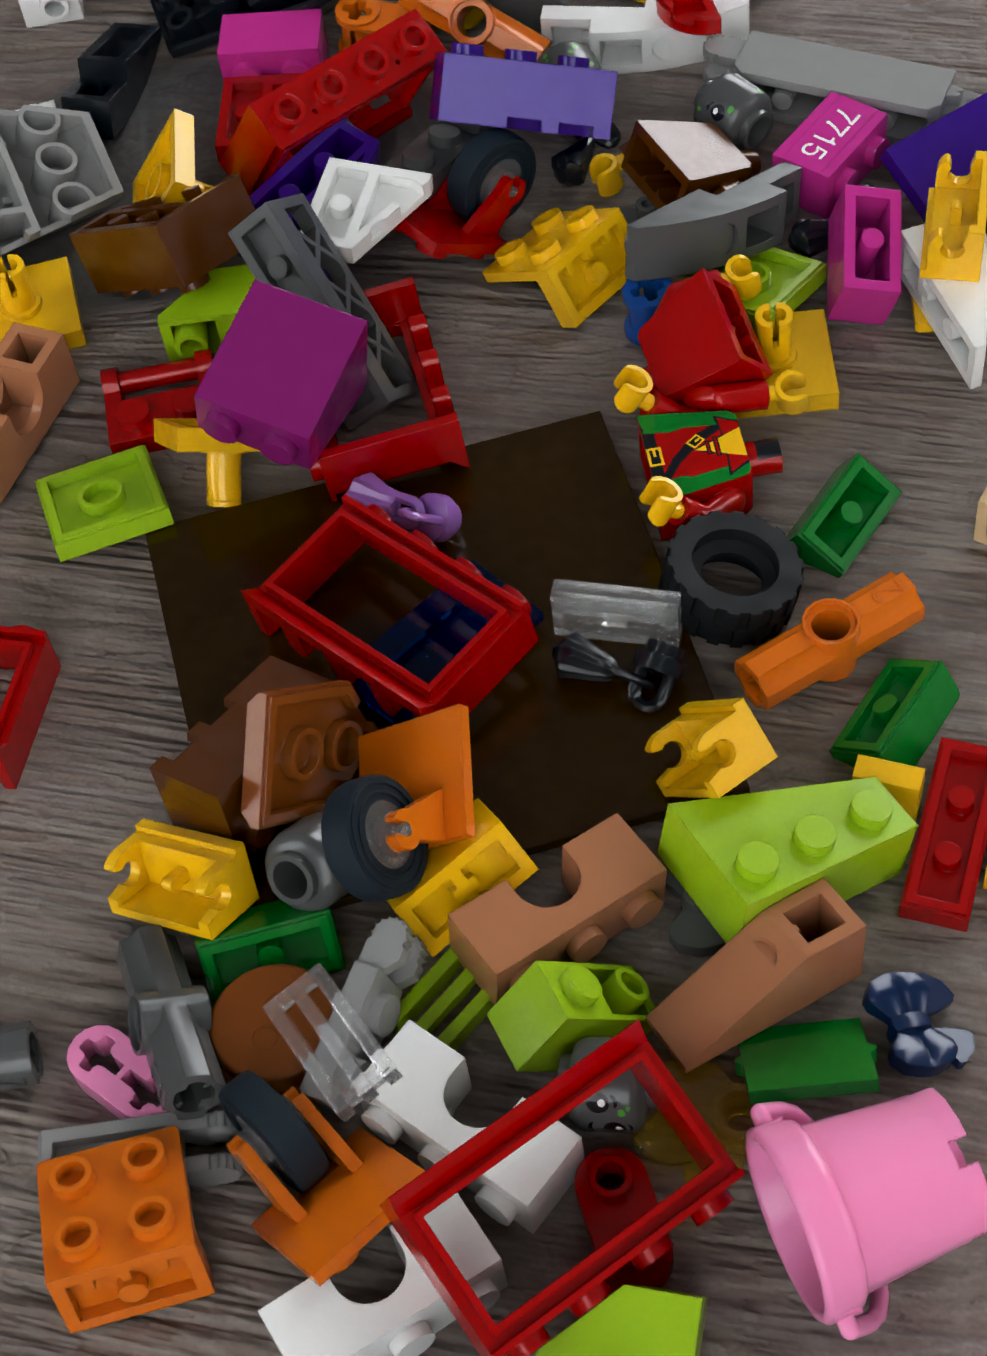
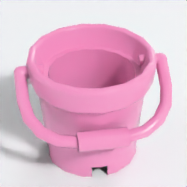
(863, 1199)

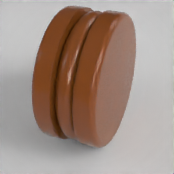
(248, 1038)

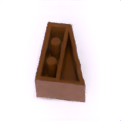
(163, 244)
(206, 779)

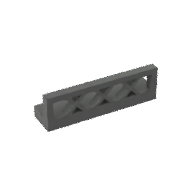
(294, 263)

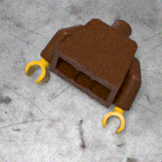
(674, 160)

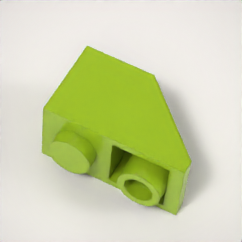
(204, 315)
(563, 1003)
(635, 1323)

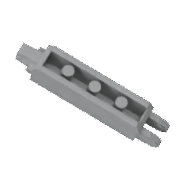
(804, 73)

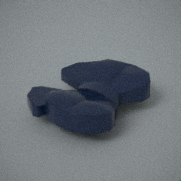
(905, 1005)

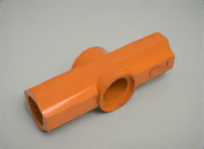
(500, 31)
(829, 640)

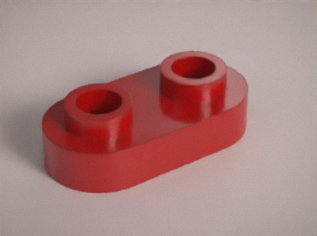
(611, 1211)

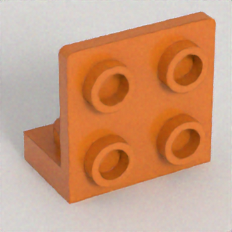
(120, 1230)

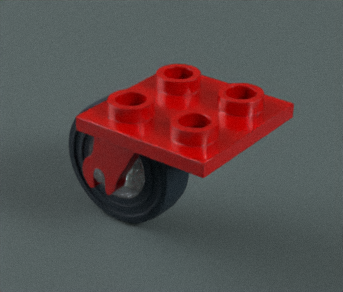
(475, 199)

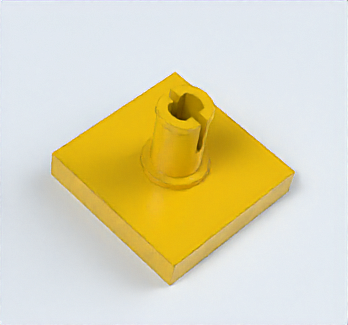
(169, 163)
(41, 298)
(802, 344)
(222, 459)

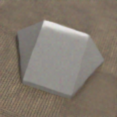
(50, 173)

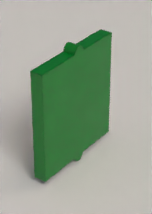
(808, 1061)

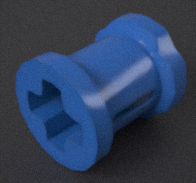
(641, 307)

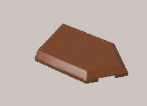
(299, 750)

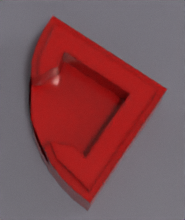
(690, 16)

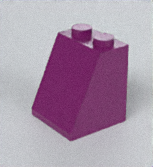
(284, 376)

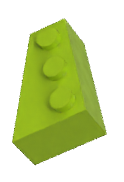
(766, 845)

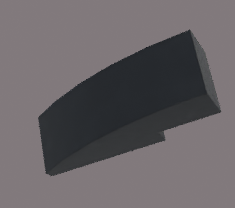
(114, 76)

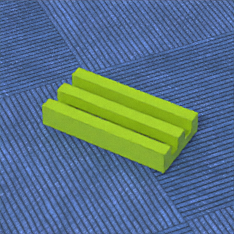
(430, 986)

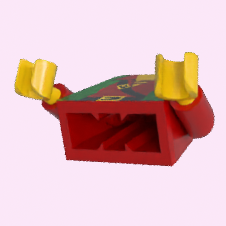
(706, 347)
(691, 455)

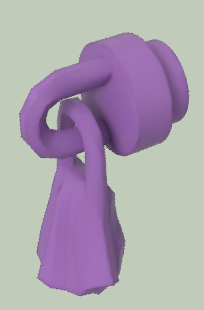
(431, 514)

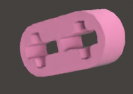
(112, 1090)

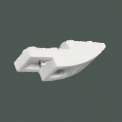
(636, 36)

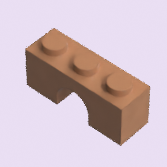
(34, 387)
(612, 885)

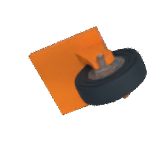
(407, 800)
(334, 1200)

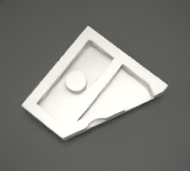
(366, 202)

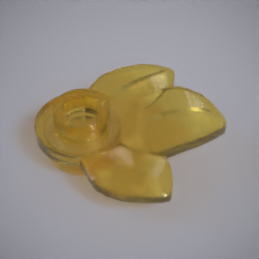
(715, 1101)

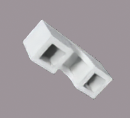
(421, 1115)
(325, 1323)

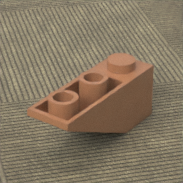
(763, 975)

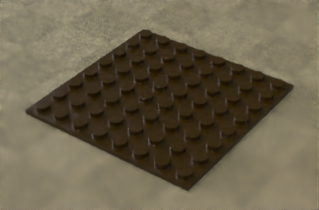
(533, 510)

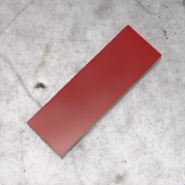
(949, 839)

